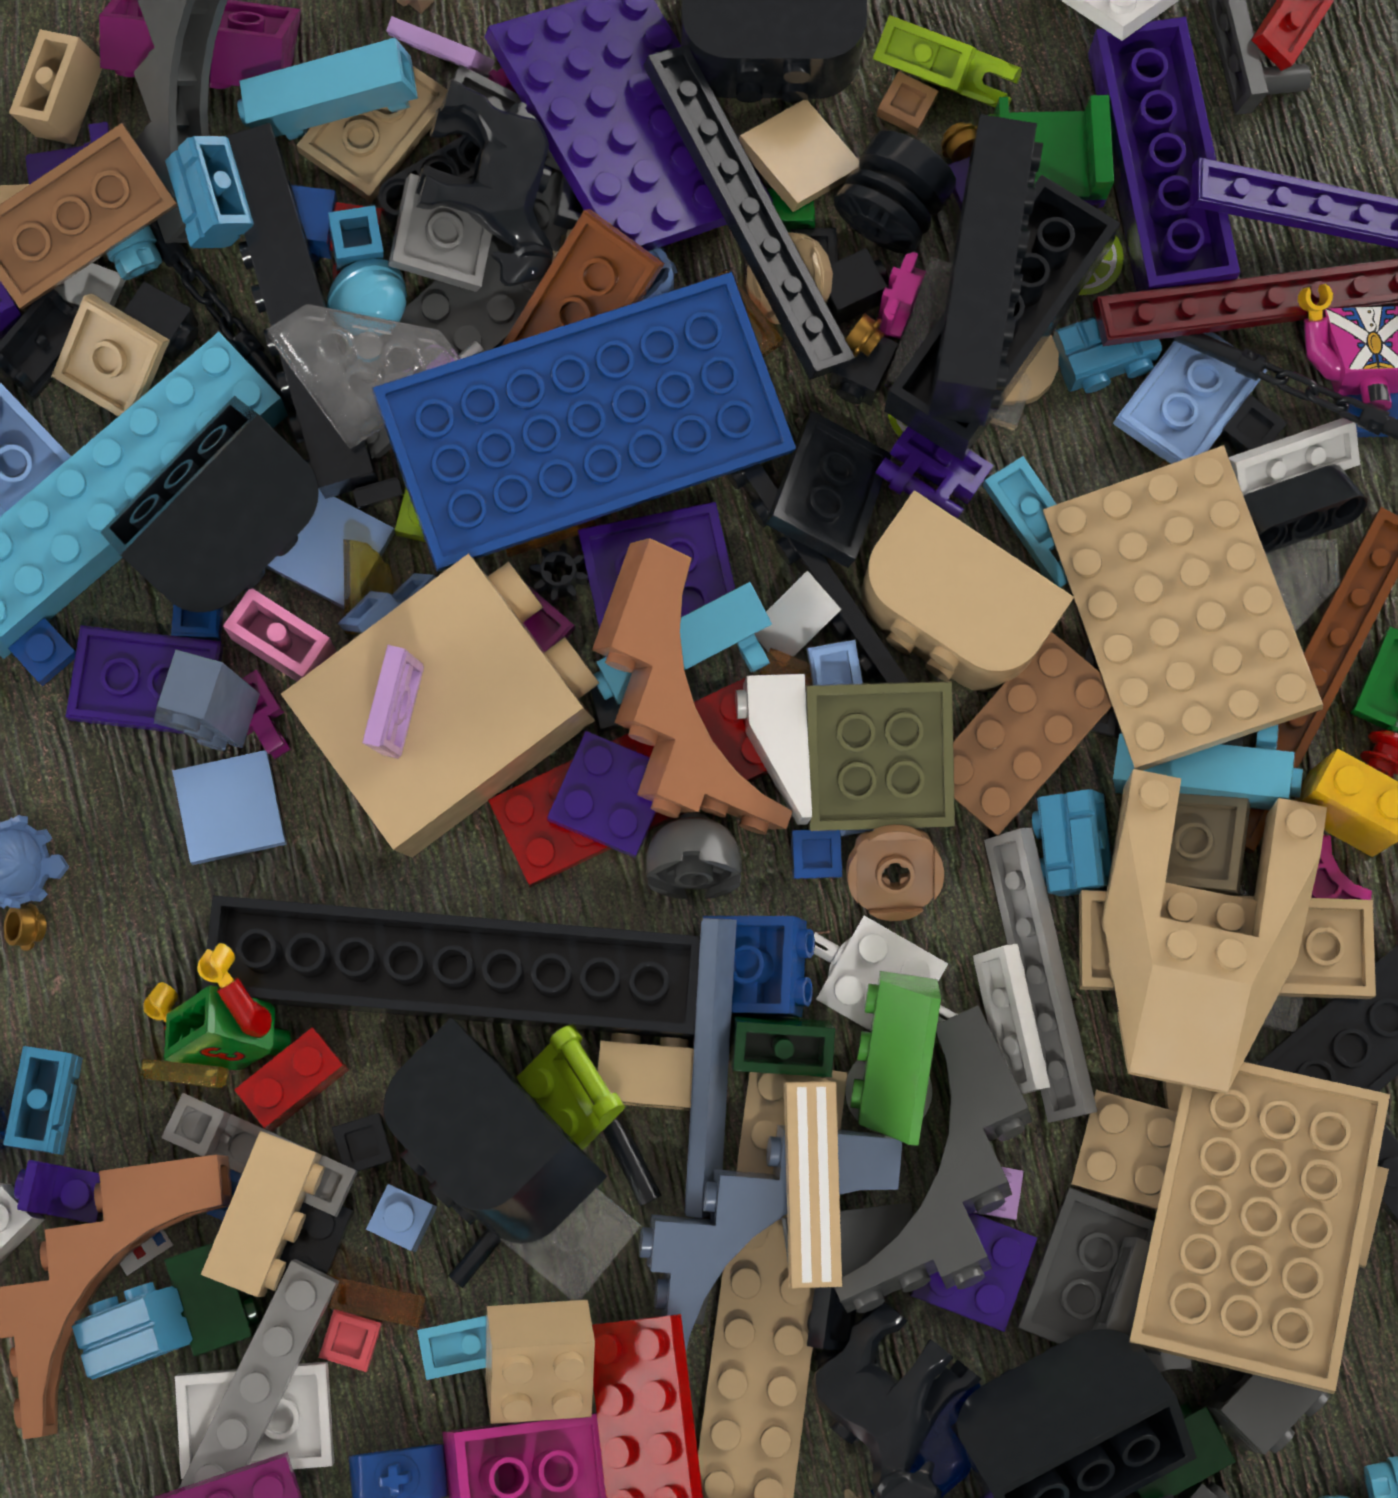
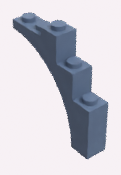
(740, 1207)

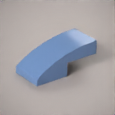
(378, 604)

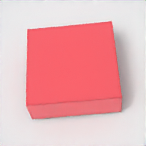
(350, 1340)

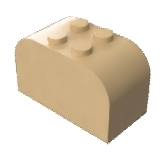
(958, 598)

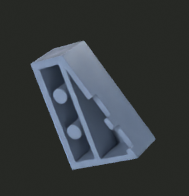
(206, 701)

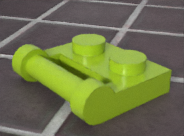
(561, 1095)

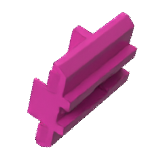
(900, 296)

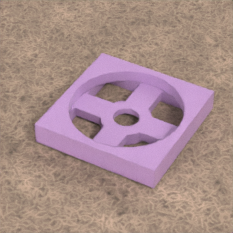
(439, 46)
(393, 702)

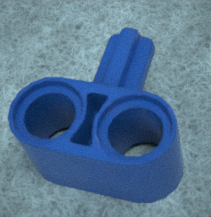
(399, 1473)

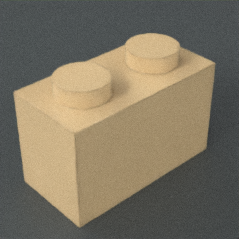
(56, 87)
(648, 1073)

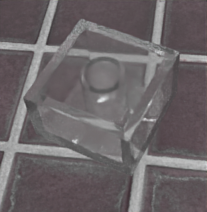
(581, 1245)

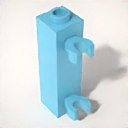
(329, 89)
(704, 633)
(1228, 771)

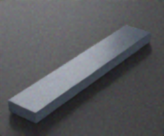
(710, 1059)

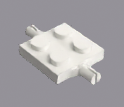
(859, 963)

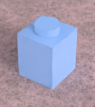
(401, 1218)

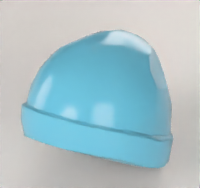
(370, 290)

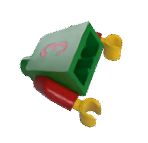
(218, 1023)

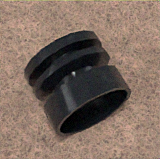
(895, 191)

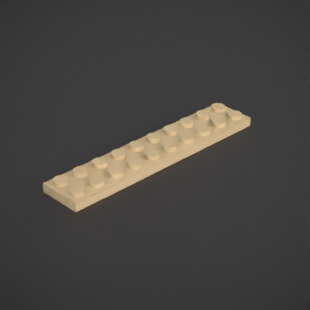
(759, 1336)

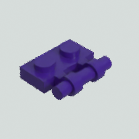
(939, 466)

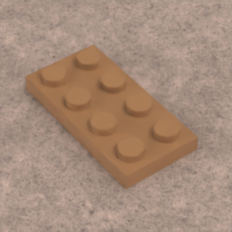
(77, 215)
(1026, 733)

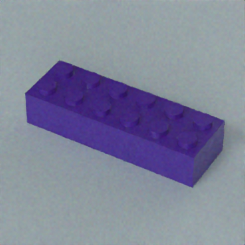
(1156, 138)

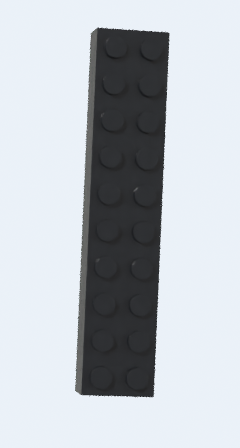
(460, 966)

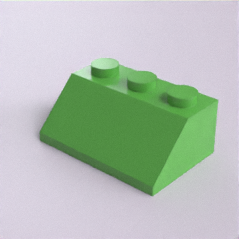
(897, 1055)

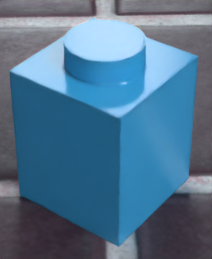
(355, 235)

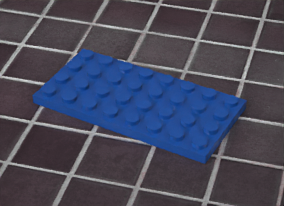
(583, 420)

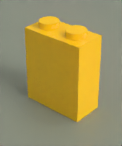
(1357, 799)

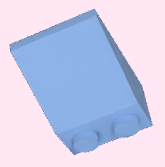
(26, 451)

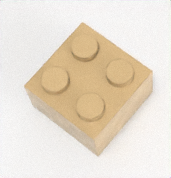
(539, 1361)

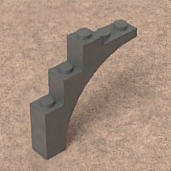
(176, 85)
(969, 1179)

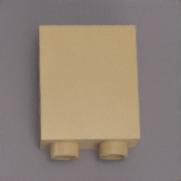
(481, 711)

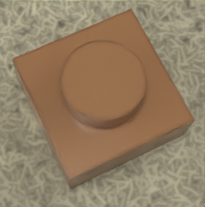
(907, 103)

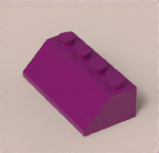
(247, 44)

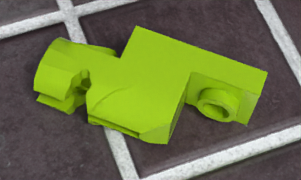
(942, 61)

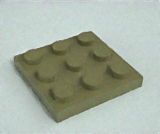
(881, 755)

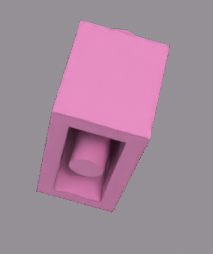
(277, 636)

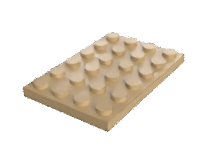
(1182, 609)
(1262, 1225)

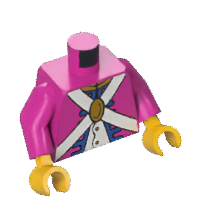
(1353, 346)

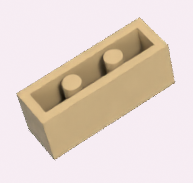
(263, 1215)

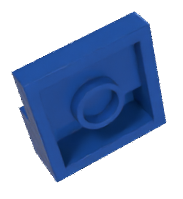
(771, 965)

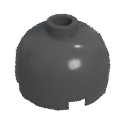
(693, 856)

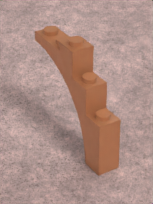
(644, 639)
(41, 1314)

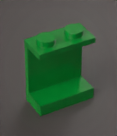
(1074, 146)

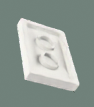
(298, 1426)

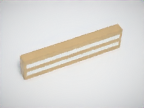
(812, 1185)

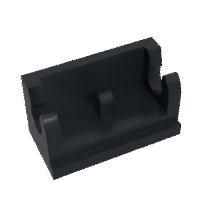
(35, 343)

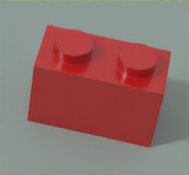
(291, 1079)

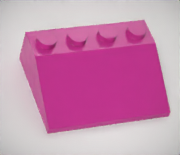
(526, 1460)

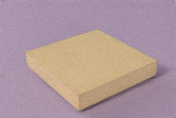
(799, 154)
(109, 356)

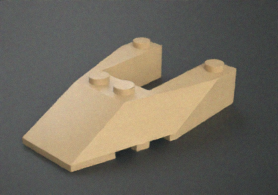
(1196, 963)

